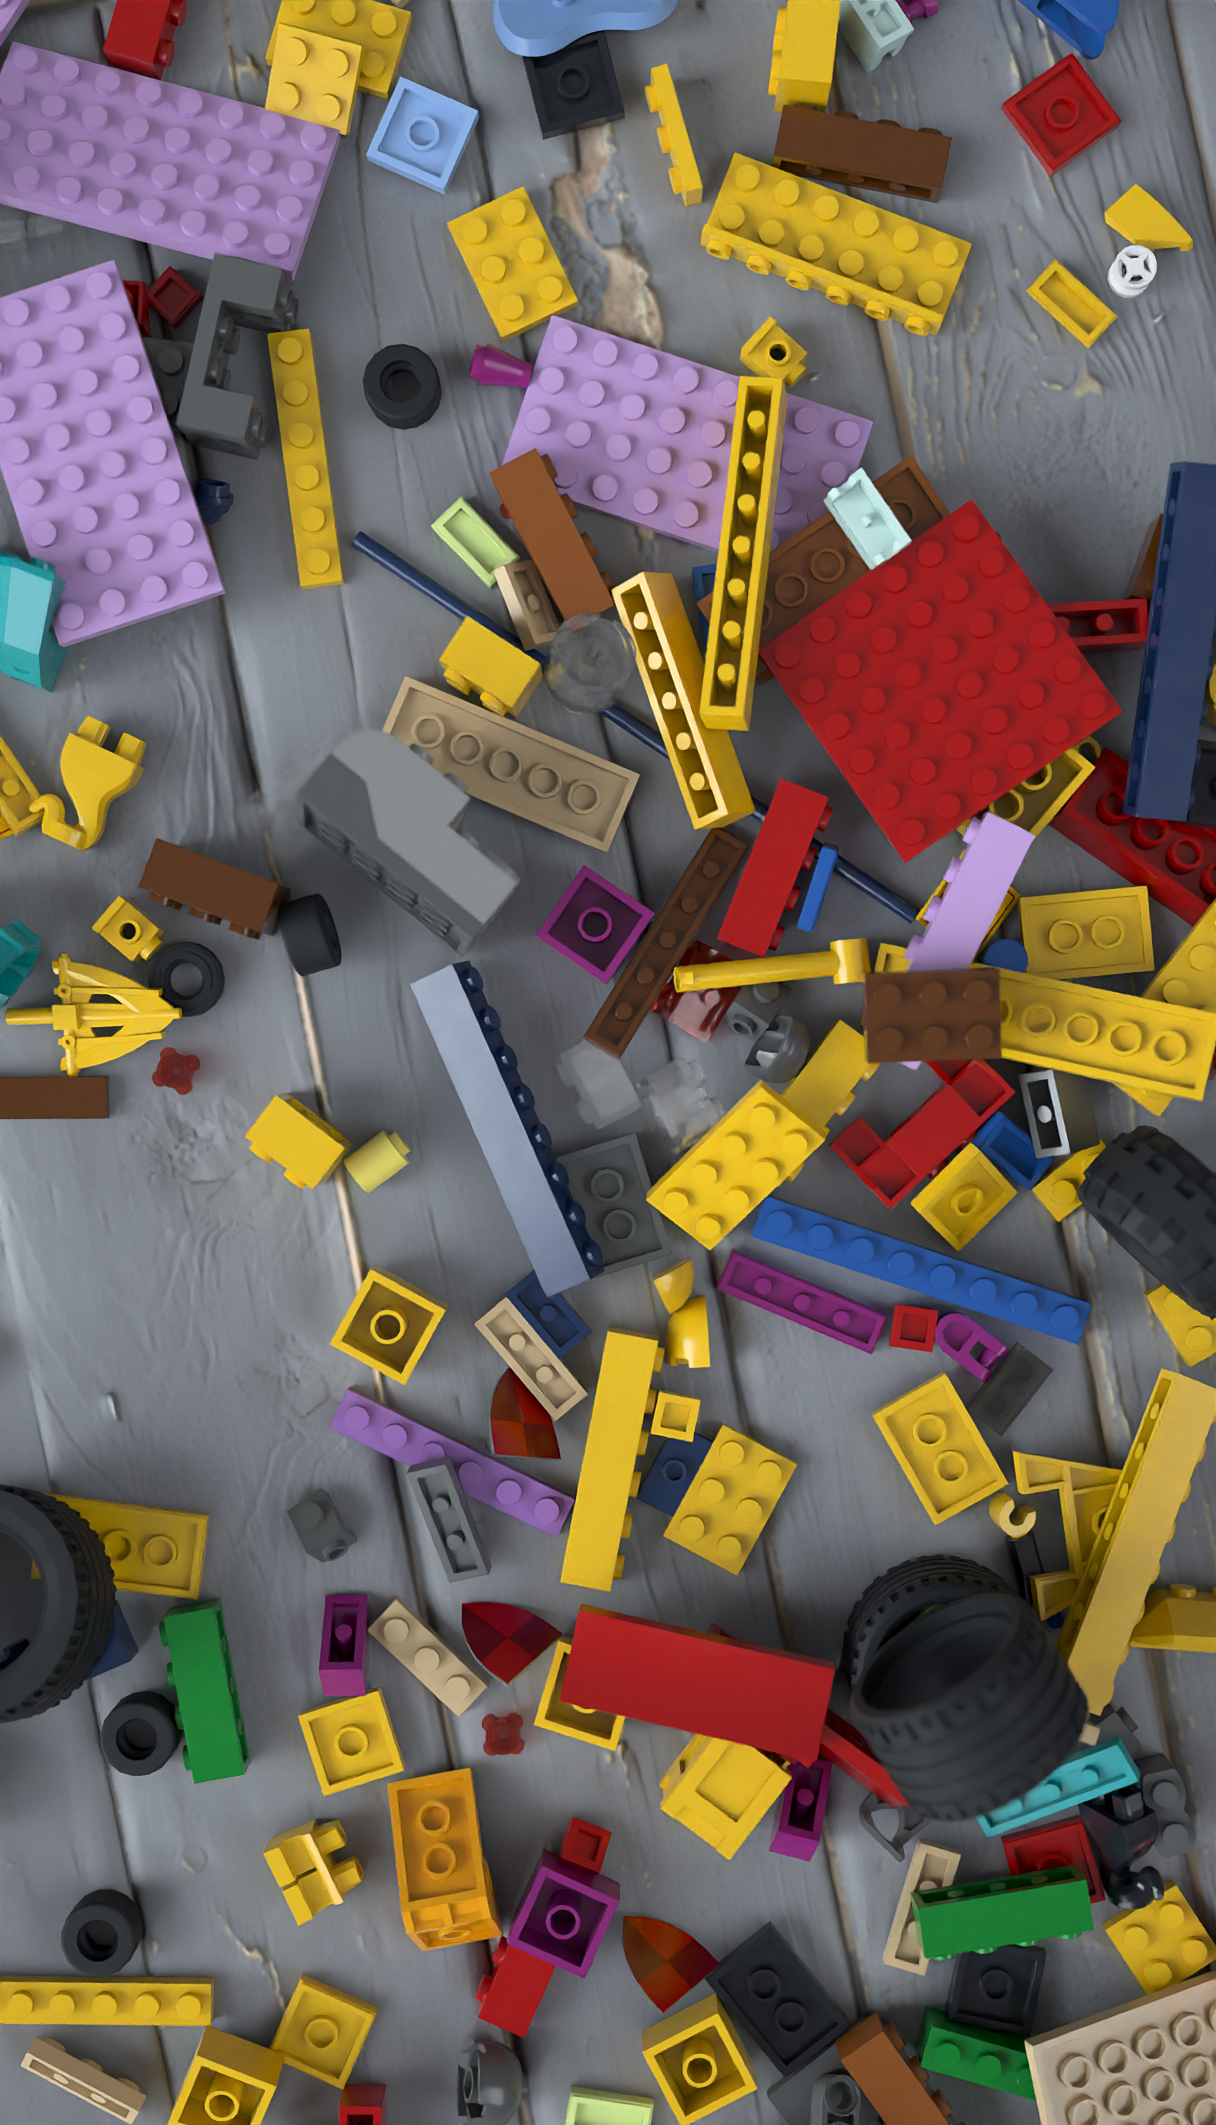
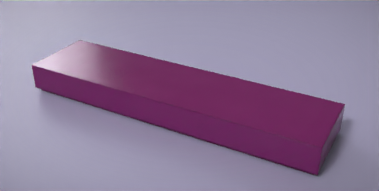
(801, 1301)

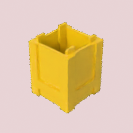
(722, 1789)

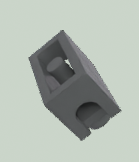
(1058, 1112)

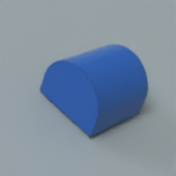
(1005, 954)

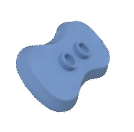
(547, 26)

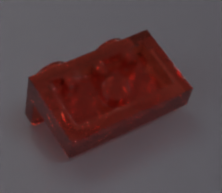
(697, 1010)

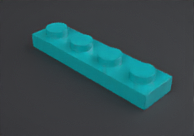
(1079, 1779)

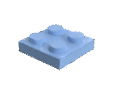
(422, 135)

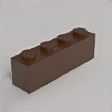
(861, 152)

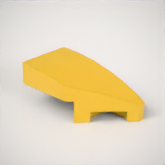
(1146, 222)

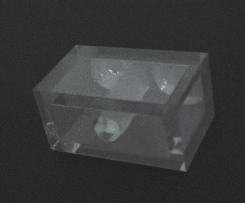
(600, 1083)

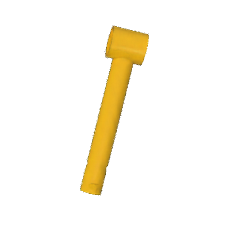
(844, 962)

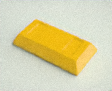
(1071, 303)

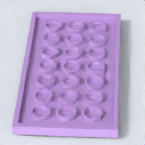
(158, 160)
(654, 437)
(96, 458)

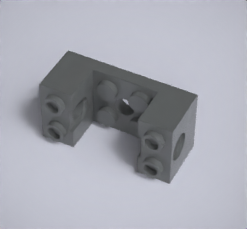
(242, 296)

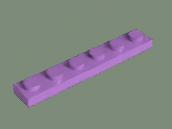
(477, 1472)

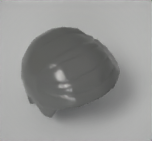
(780, 1052)

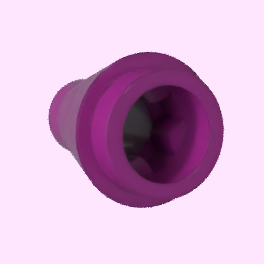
(498, 368)

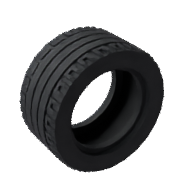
(75, 1602)

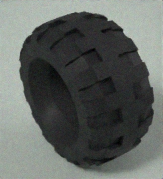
(1158, 1209)

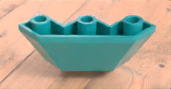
(26, 611)

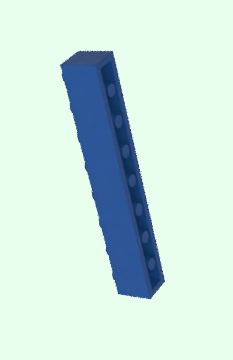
(920, 1268)

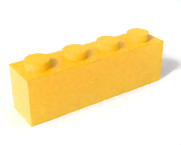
(828, 1078)

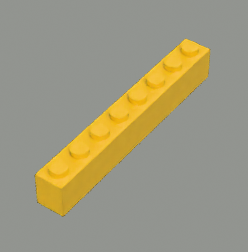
(744, 553)
(1135, 1533)

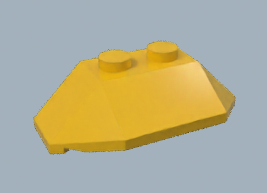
(1177, 1620)

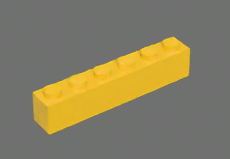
(674, 684)
(610, 1458)

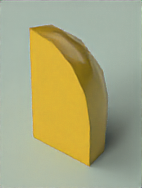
(675, 1284)
(688, 1335)

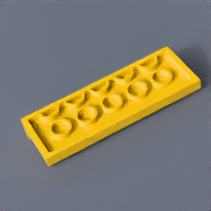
(835, 245)

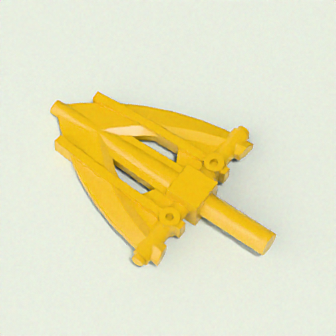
(140, 1012)

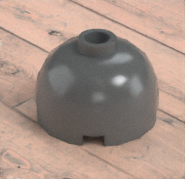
(491, 2084)

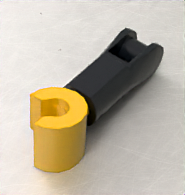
(1019, 1540)

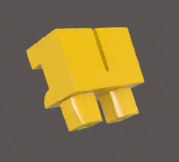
(308, 1870)

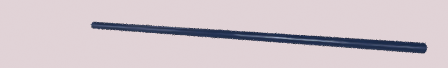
(614, 713)

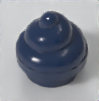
(212, 499)

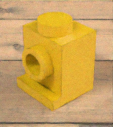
(757, 357)
(116, 917)

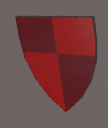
(519, 1422)
(505, 1638)
(664, 1960)

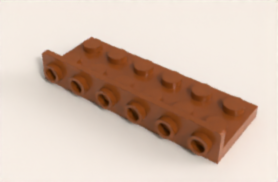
(823, 560)

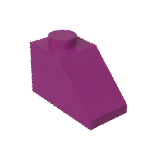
(344, 1646)
(801, 1810)

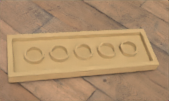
(515, 765)

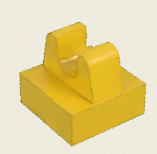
(675, 1415)

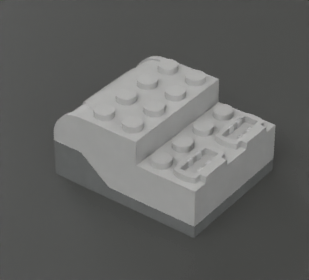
(402, 832)

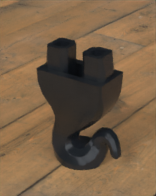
(1124, 1834)

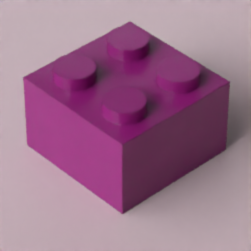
(595, 924)
(563, 1914)

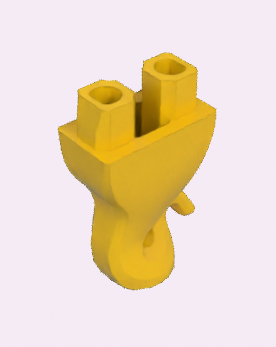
(92, 781)

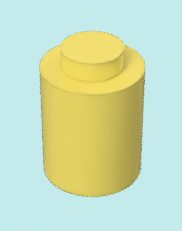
(377, 1160)

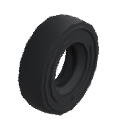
(207, 963)

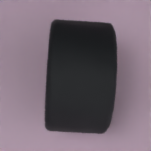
(395, 360)
(309, 934)
(124, 1754)
(90, 1956)

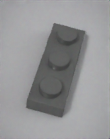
(449, 1519)

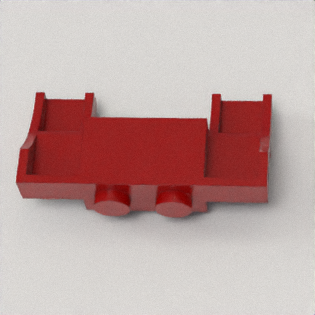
(928, 1135)

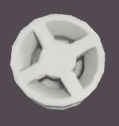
(1138, 262)

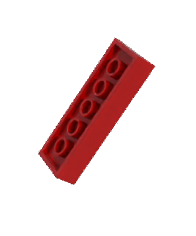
(1150, 852)
(698, 1682)
(849, 1751)

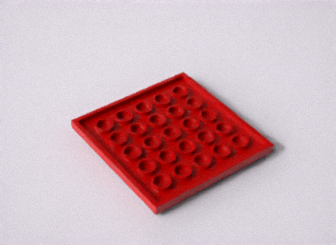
(939, 681)

